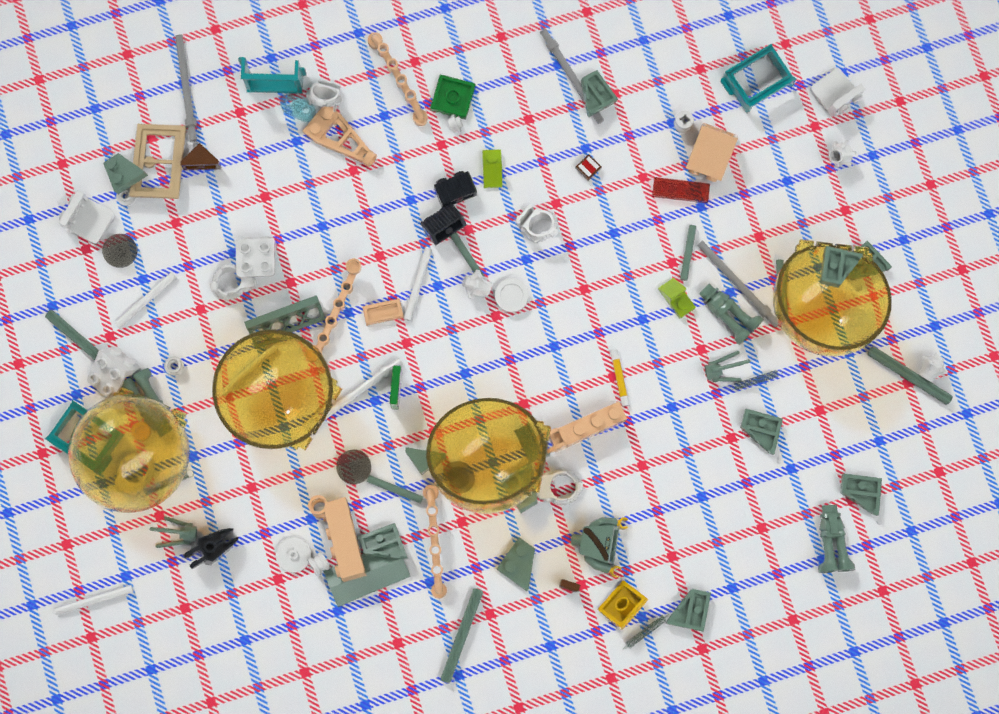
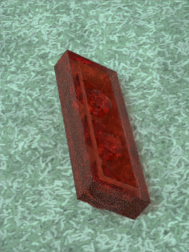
(680, 190)

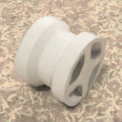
(680, 123)
(319, 564)

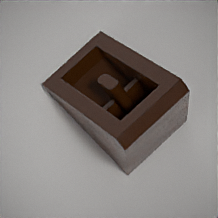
(200, 159)

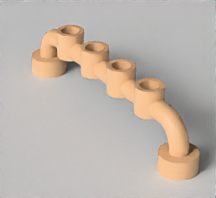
(376, 42)
(353, 267)
(430, 493)

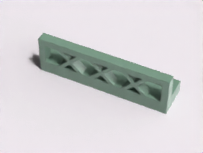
(288, 312)

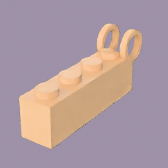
(586, 427)
(343, 536)

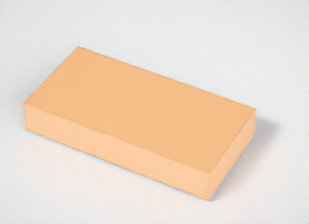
(383, 312)

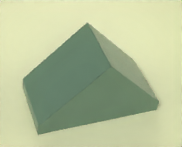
(418, 458)

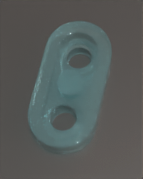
(297, 107)

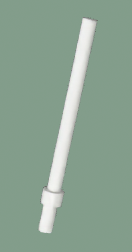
(384, 372)

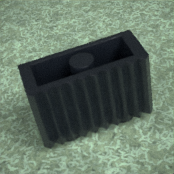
(455, 189)
(443, 223)

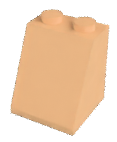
(711, 152)

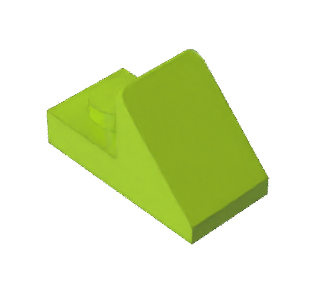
(492, 168)
(677, 298)

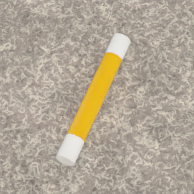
(619, 378)

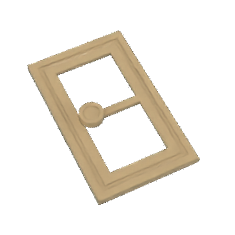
(149, 162)

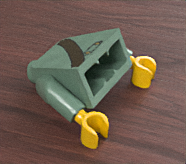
(599, 543)

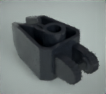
(211, 547)

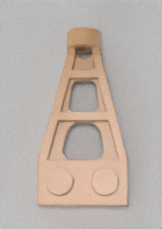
(322, 123)

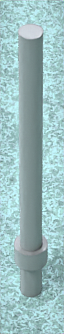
(552, 46)
(190, 121)
(763, 309)

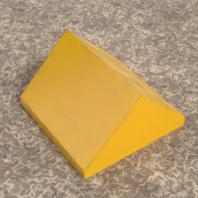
(622, 605)

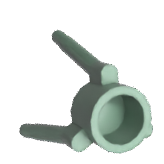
(714, 371)
(187, 533)

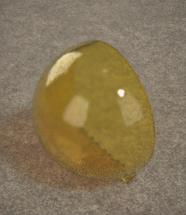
(827, 317)
(273, 390)
(129, 452)
(487, 455)

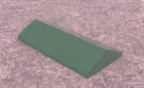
(379, 572)

